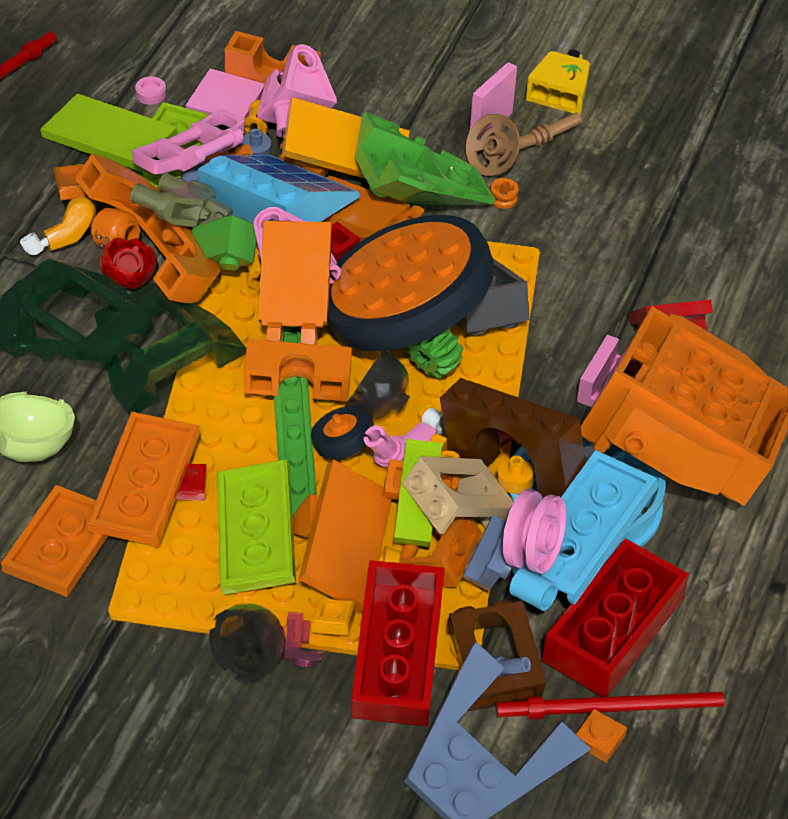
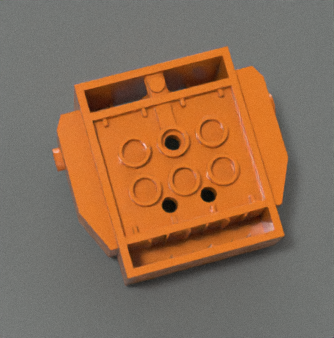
(691, 408)

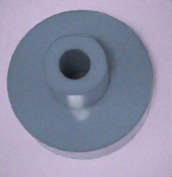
(259, 142)

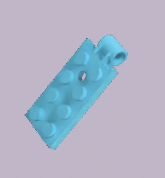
(599, 512)

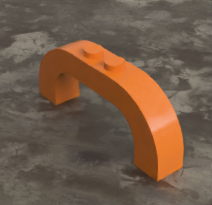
(186, 270)

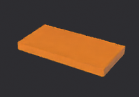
(143, 479)
(345, 534)

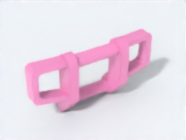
(175, 157)

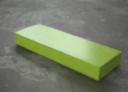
(411, 522)

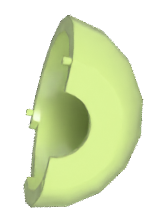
(33, 426)

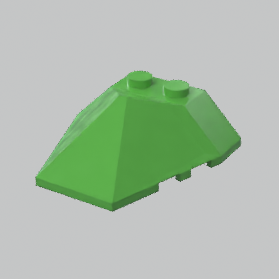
(412, 171)

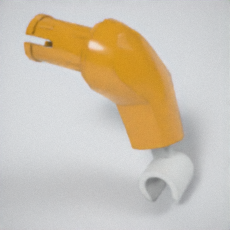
(69, 231)

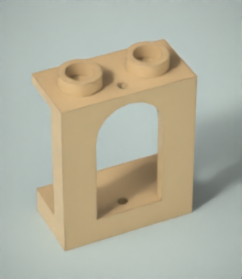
(478, 491)

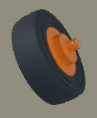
(341, 432)

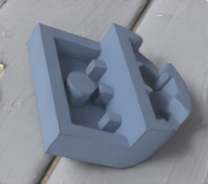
(487, 558)

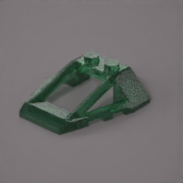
(53, 275)
(200, 336)

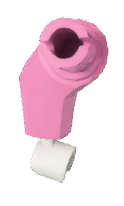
(394, 446)

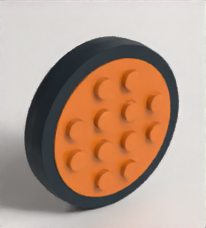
(409, 282)

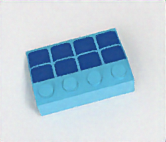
(265, 181)

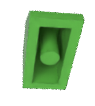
(227, 241)

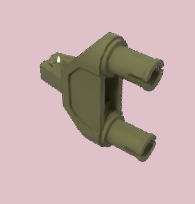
(181, 201)

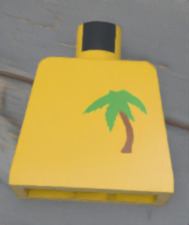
(559, 81)

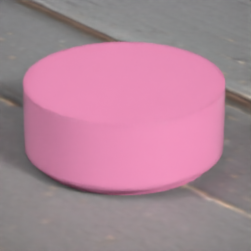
(150, 90)

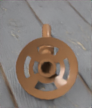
(502, 146)

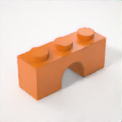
(248, 59)
(274, 361)

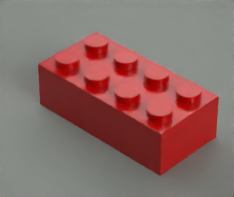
(615, 618)
(398, 643)

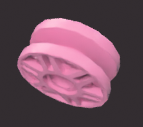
(534, 531)

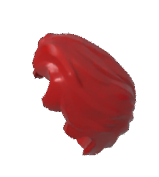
(128, 262)

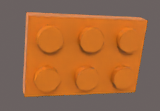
(55, 543)

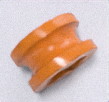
(507, 186)

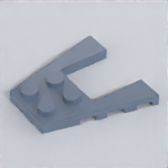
(459, 774)

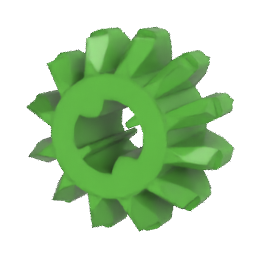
(437, 355)

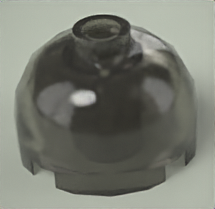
(382, 387)
(247, 640)

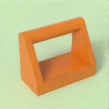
(451, 551)

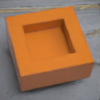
(601, 735)

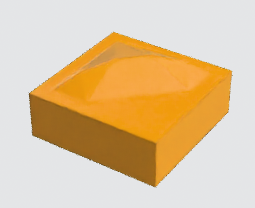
(333, 616)

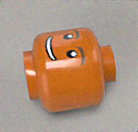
(113, 224)

